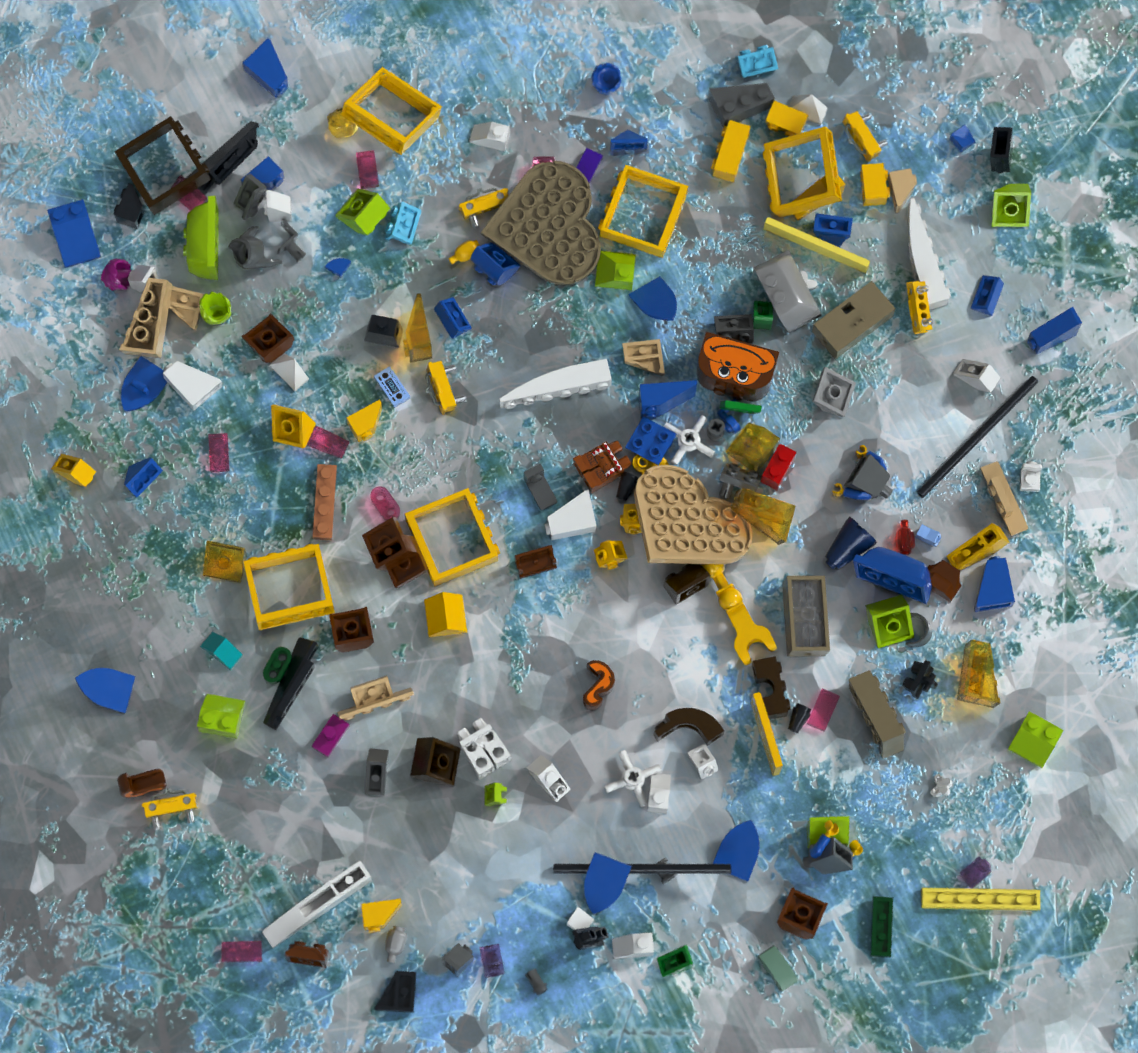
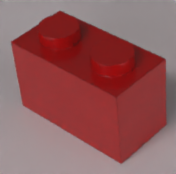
(778, 466)

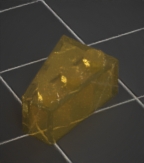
(764, 513)

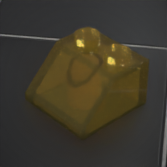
(753, 446)

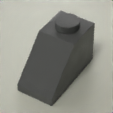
(376, 771)
(458, 959)

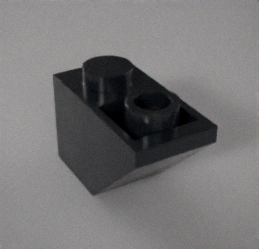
(130, 209)

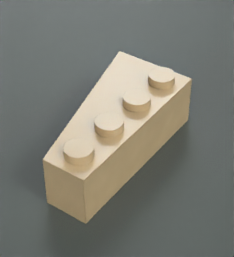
(149, 321)

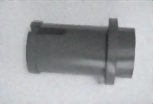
(536, 982)

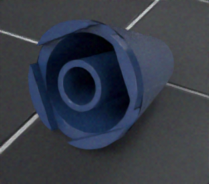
(850, 541)

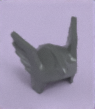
(250, 251)

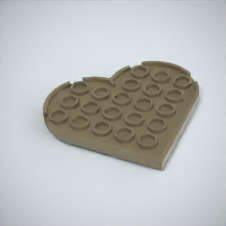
(547, 224)

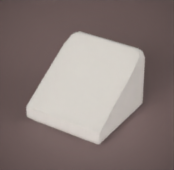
(579, 920)

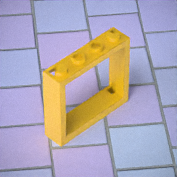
(377, 128)
(830, 166)
(652, 180)
(440, 578)
(296, 613)

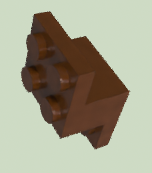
(395, 552)

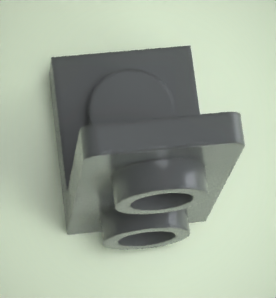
(539, 487)

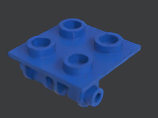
(650, 440)

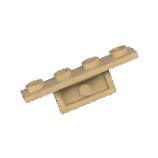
(1004, 498)
(372, 695)

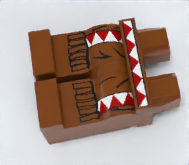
(601, 465)

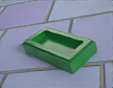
(740, 407)

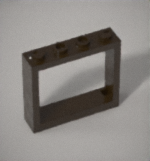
(181, 189)

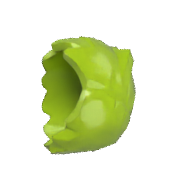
(215, 308)

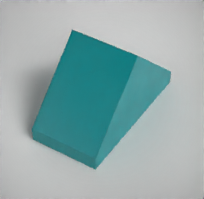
(221, 650)

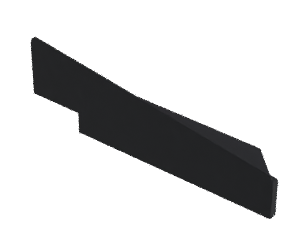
(230, 156)
(292, 682)

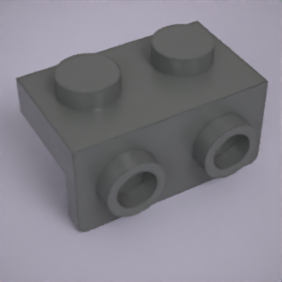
(250, 196)

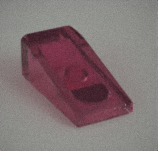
(328, 442)

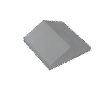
(833, 392)

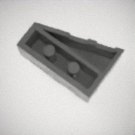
(740, 102)

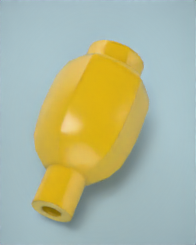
(464, 251)

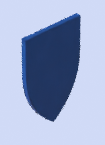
(656, 300)
(142, 385)
(107, 687)
(740, 850)
(604, 882)

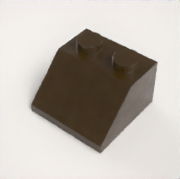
(687, 582)
(435, 761)

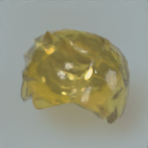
(340, 126)

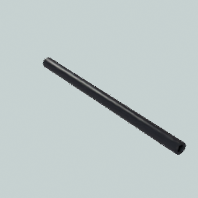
(978, 436)
(652, 868)

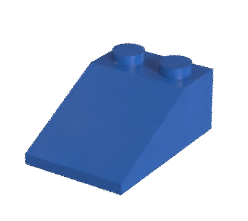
(74, 233)
(660, 398)

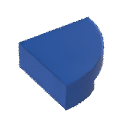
(338, 266)

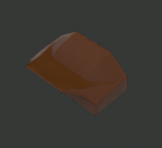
(945, 579)

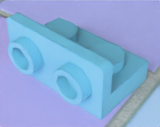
(757, 61)
(403, 223)

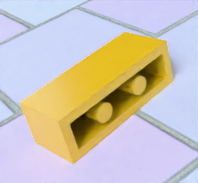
(730, 150)

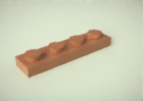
(324, 502)

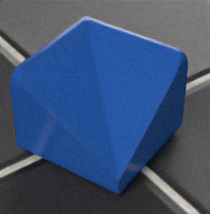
(962, 138)

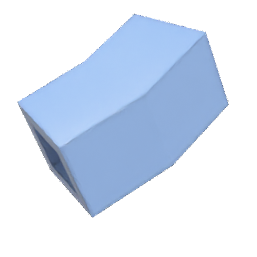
(928, 535)

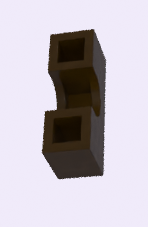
(768, 671)

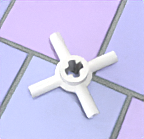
(692, 445)
(636, 786)

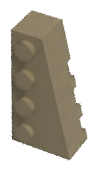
(878, 713)

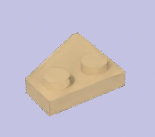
(186, 305)
(644, 355)

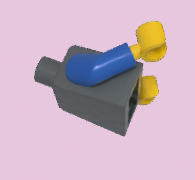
(867, 478)
(830, 854)

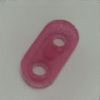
(386, 504)

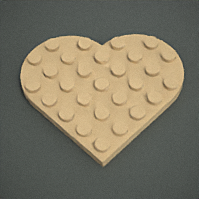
(686, 524)

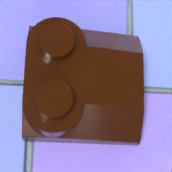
(269, 339)
(351, 630)
(801, 914)
(307, 955)

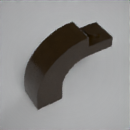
(690, 718)

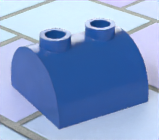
(494, 263)

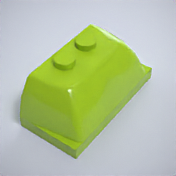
(202, 240)

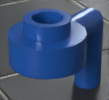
(731, 424)

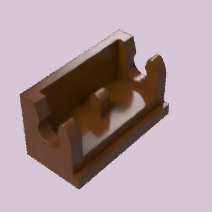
(535, 561)

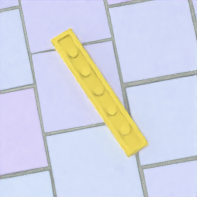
(817, 245)
(980, 899)

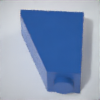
(266, 69)
(1055, 331)
(995, 586)

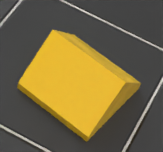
(291, 426)
(445, 614)

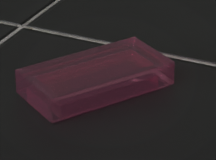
(367, 169)
(219, 452)
(823, 710)
(242, 951)

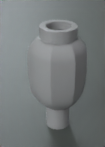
(395, 942)

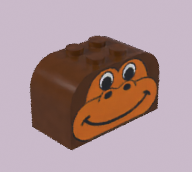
(735, 368)

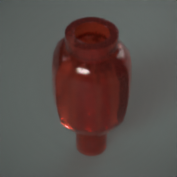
(905, 538)

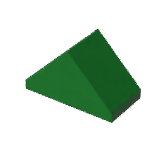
(762, 315)
(675, 961)

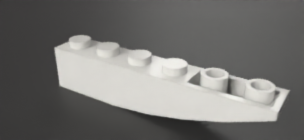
(923, 260)
(560, 383)
(317, 903)

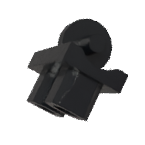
(923, 680)
(590, 937)

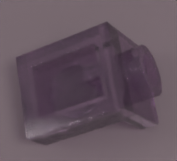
(976, 872)
(492, 960)

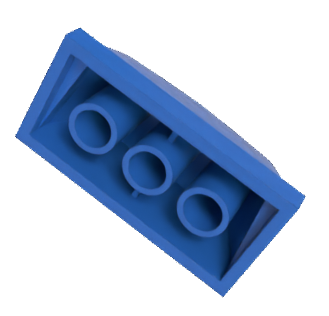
(894, 573)

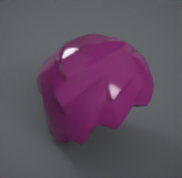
(116, 274)

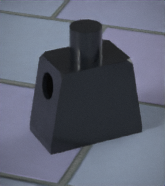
(384, 331)

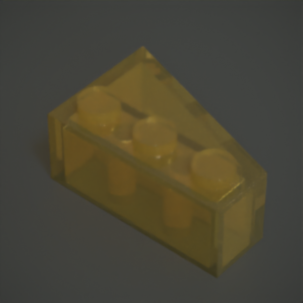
(977, 675)

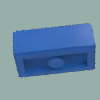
(987, 294)
(452, 317)

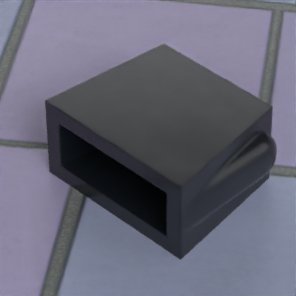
(1001, 149)

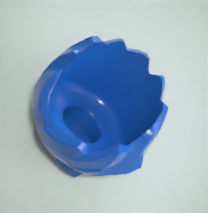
(606, 78)

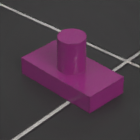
(330, 735)

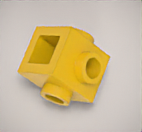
(630, 519)
(610, 554)

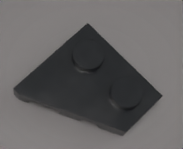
(399, 994)

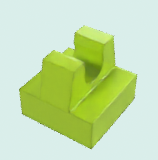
(493, 794)

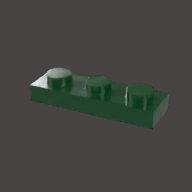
(881, 926)

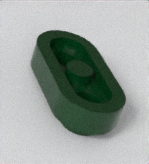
(276, 665)

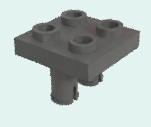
(734, 475)

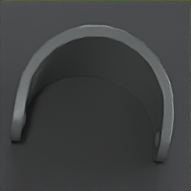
(927, 636)

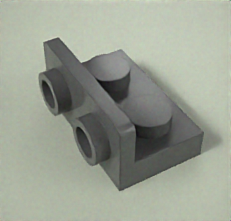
(735, 327)

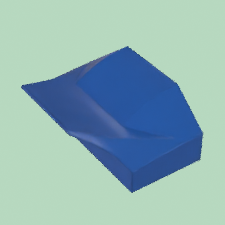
(832, 228)

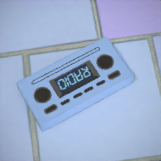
(392, 387)

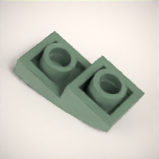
(778, 968)

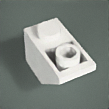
(277, 206)
(548, 778)

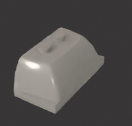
(787, 291)

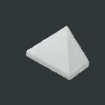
(809, 105)
(289, 371)

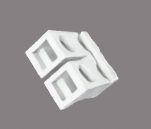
(478, 743)

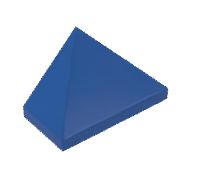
(628, 141)
(141, 475)

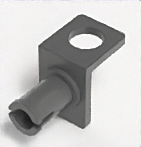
(290, 244)

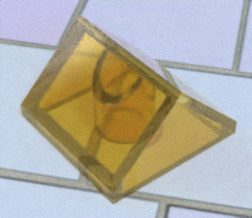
(224, 561)

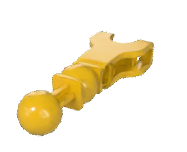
(731, 601)

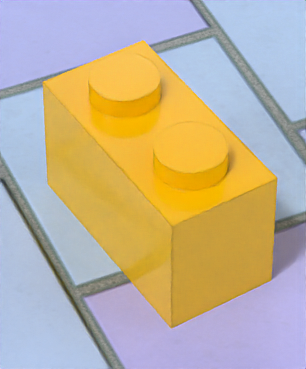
(786, 119)
(874, 184)

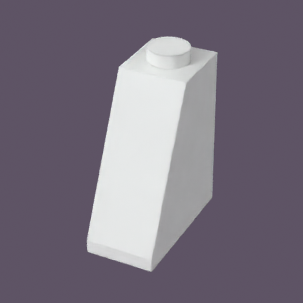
(191, 383)
(572, 519)

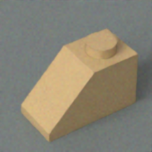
(901, 187)

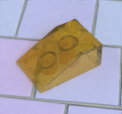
(417, 341)

